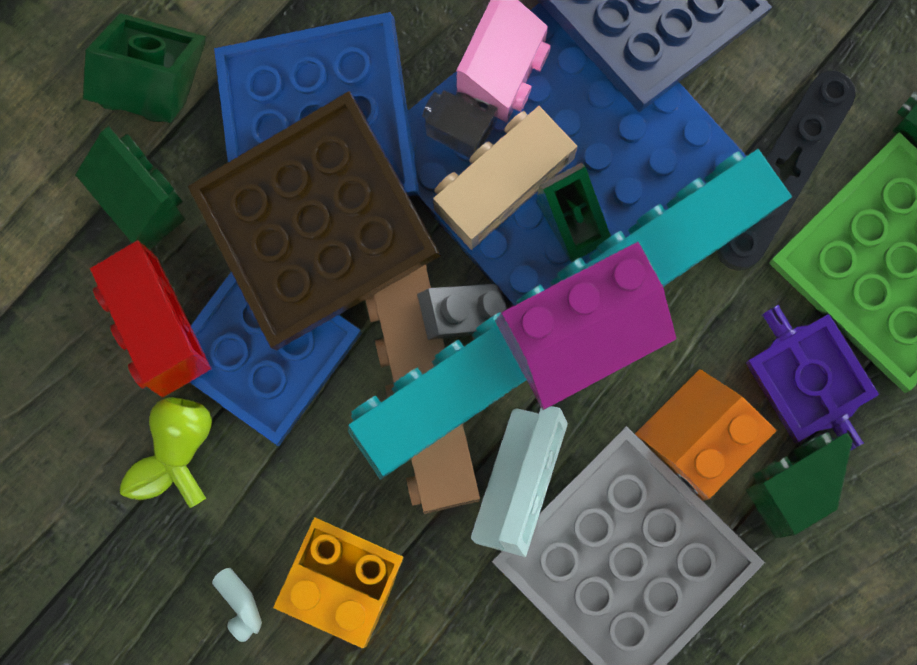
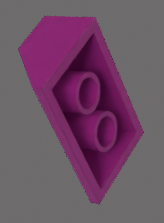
(588, 325)

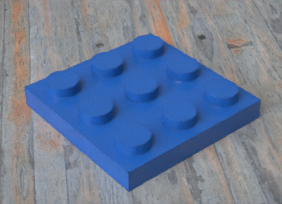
(253, 380)

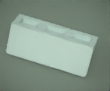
(520, 480)

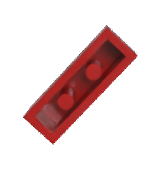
(148, 320)

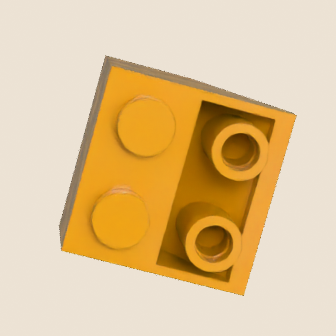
(339, 583)

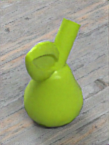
(177, 433)

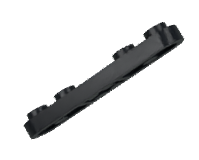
(809, 134)

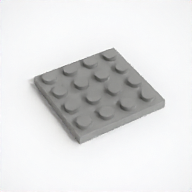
(629, 559)

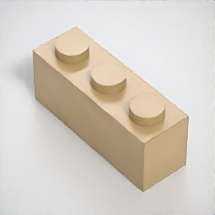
(503, 176)

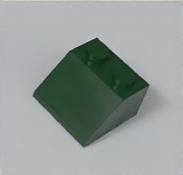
(142, 68)

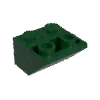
(121, 183)
(804, 490)

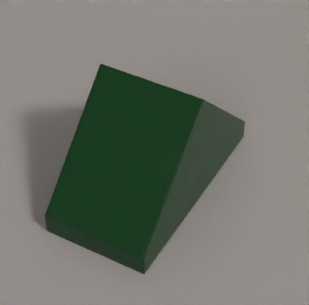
(573, 212)

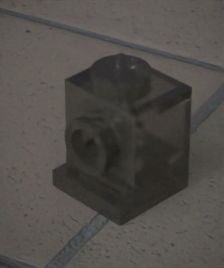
(458, 121)

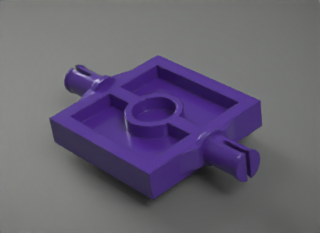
(811, 377)

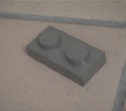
(458, 309)

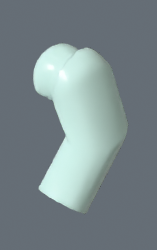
(241, 601)

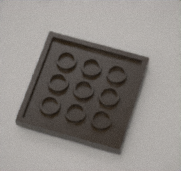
(313, 221)

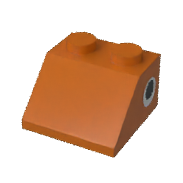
(705, 433)

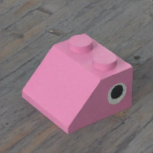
(502, 57)

